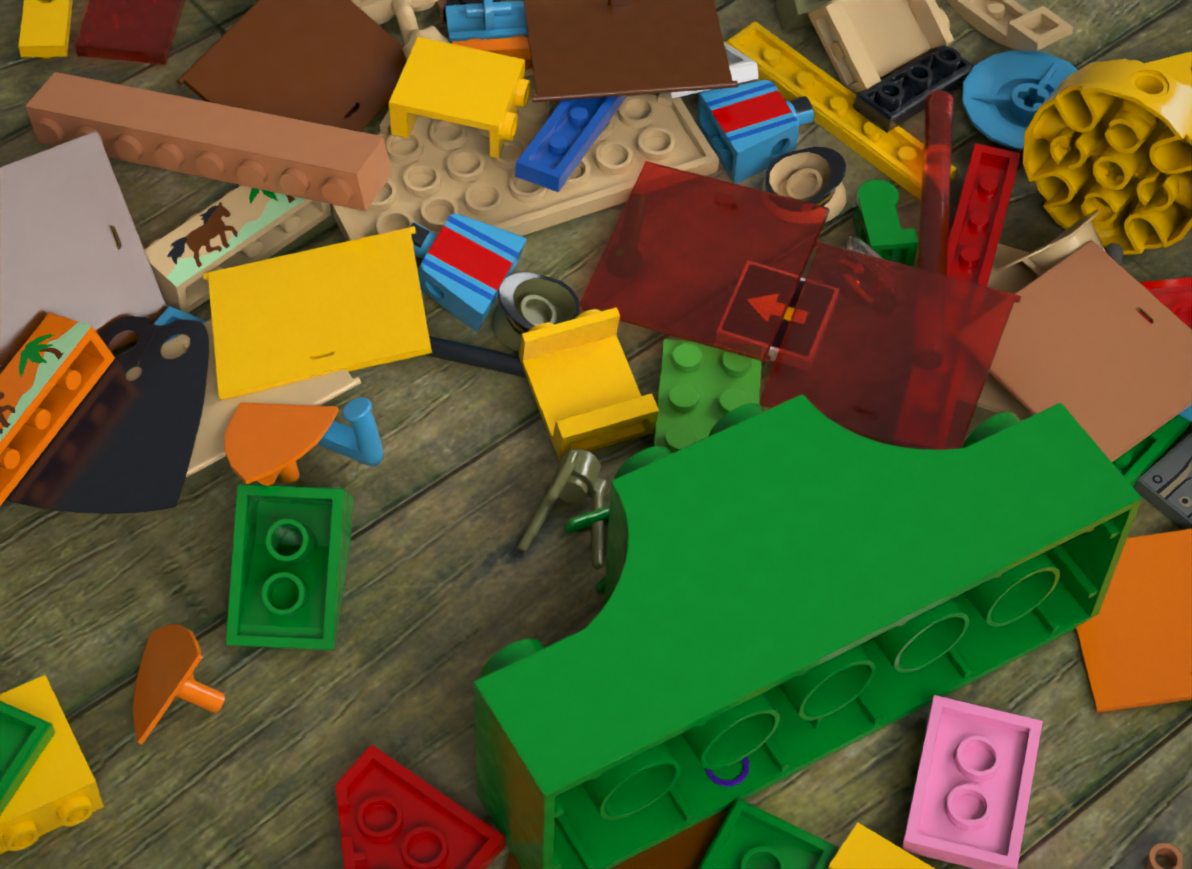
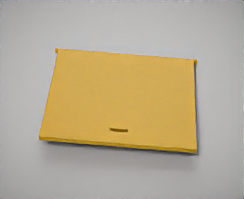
(334, 299)

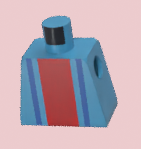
(751, 125)
(466, 265)

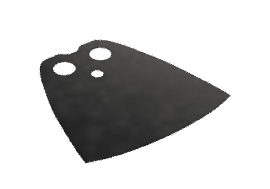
(127, 438)

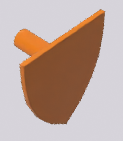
(269, 439)
(166, 674)

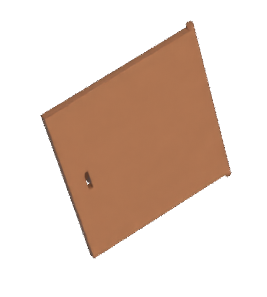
(1091, 349)

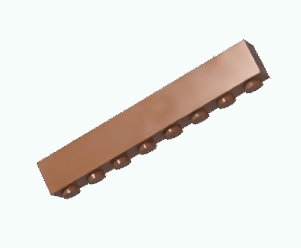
(214, 140)

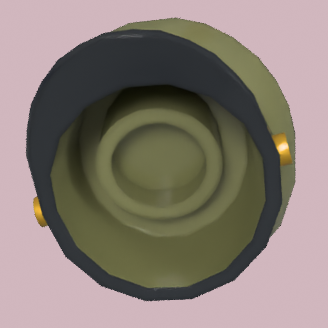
(529, 301)

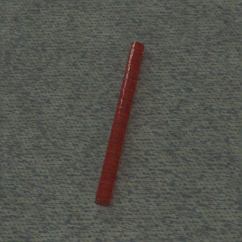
(936, 183)

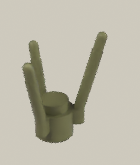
(573, 482)

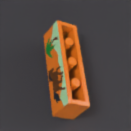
(44, 389)

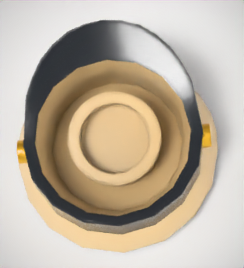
(809, 176)

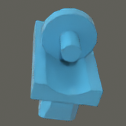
(486, 20)

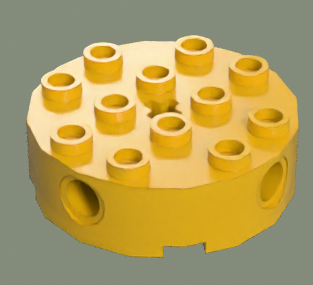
(1116, 145)

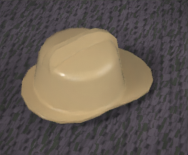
(1060, 247)

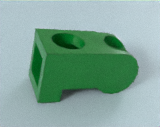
(879, 225)

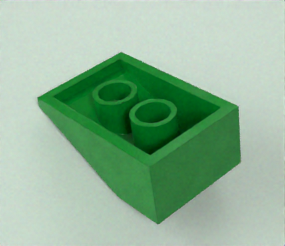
(288, 566)

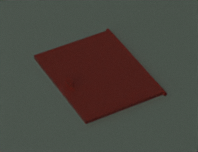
(701, 264)
(892, 346)

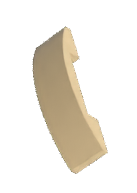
(1012, 23)

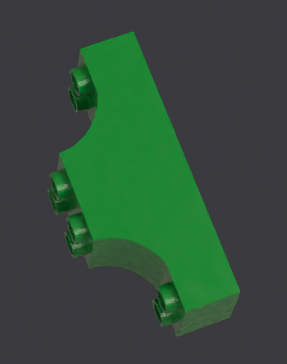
(780, 609)

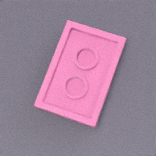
(972, 785)

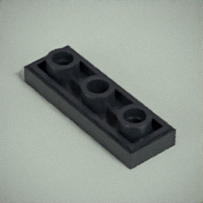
(906, 90)

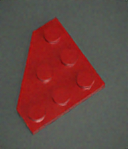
(405, 823)

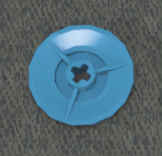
(1008, 90)

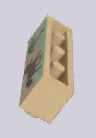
(231, 232)

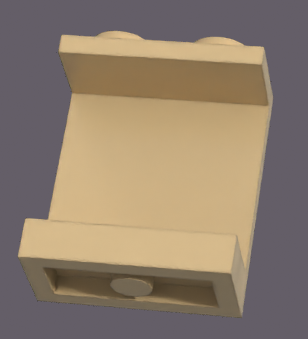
(877, 36)

